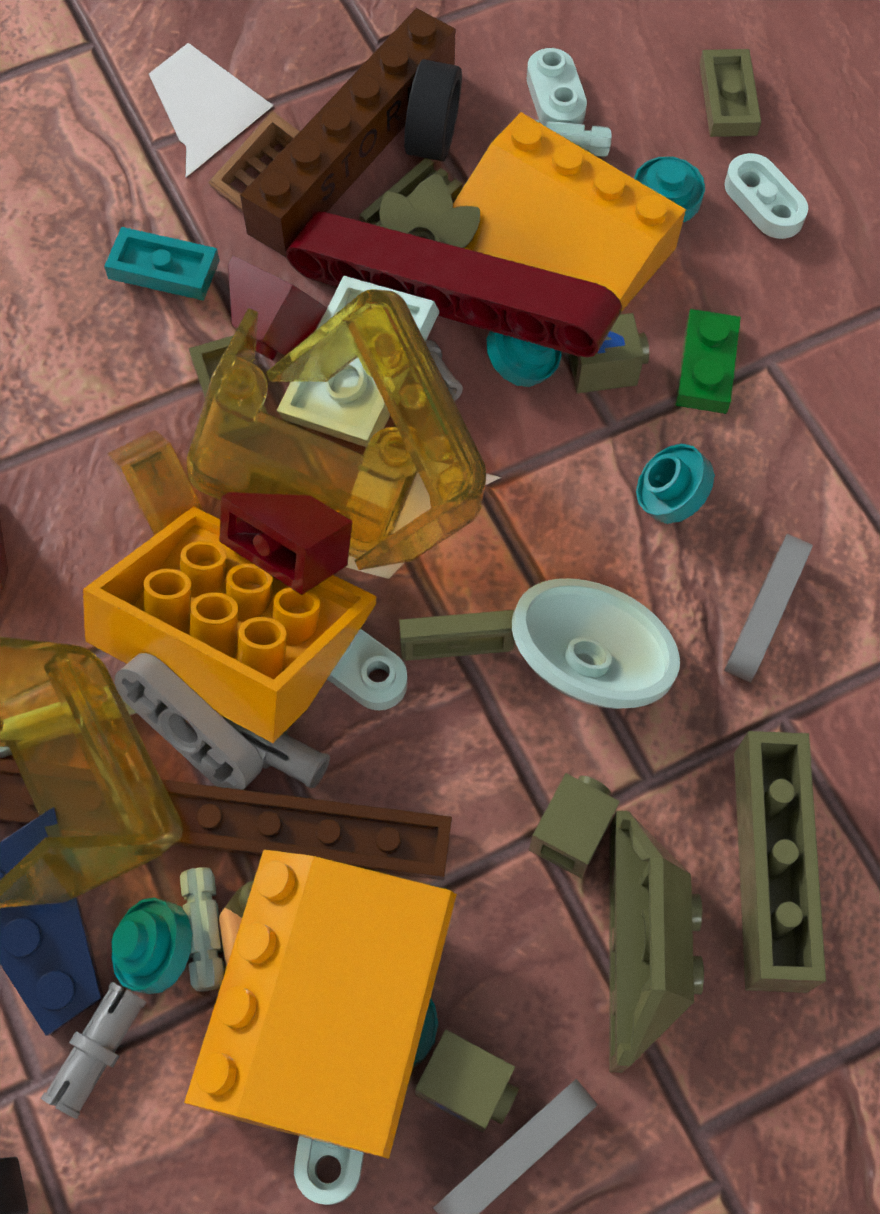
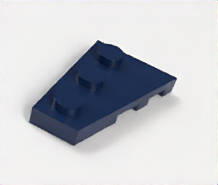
(46, 945)

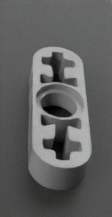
(768, 608)
(164, 702)
(519, 1152)

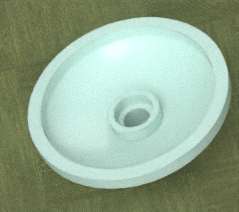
(595, 643)

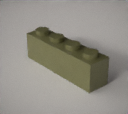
(778, 863)

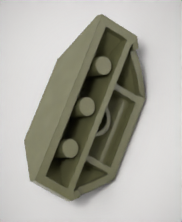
(649, 940)

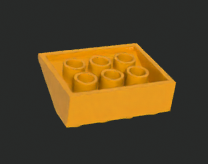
(568, 211)
(224, 623)
(323, 1002)

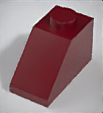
(283, 310)
(286, 536)

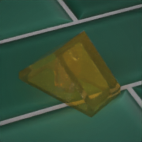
(154, 479)

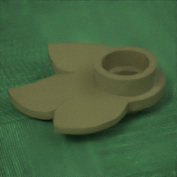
(430, 214)

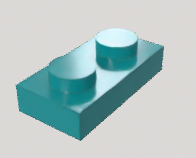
(162, 263)

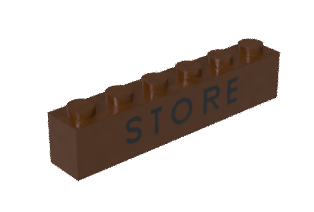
(343, 134)

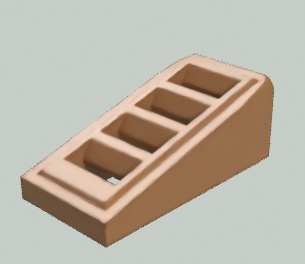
(261, 142)

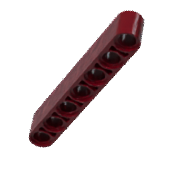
(463, 283)

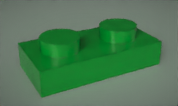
(708, 361)

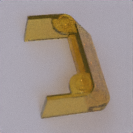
(393, 352)
(257, 453)
(86, 762)

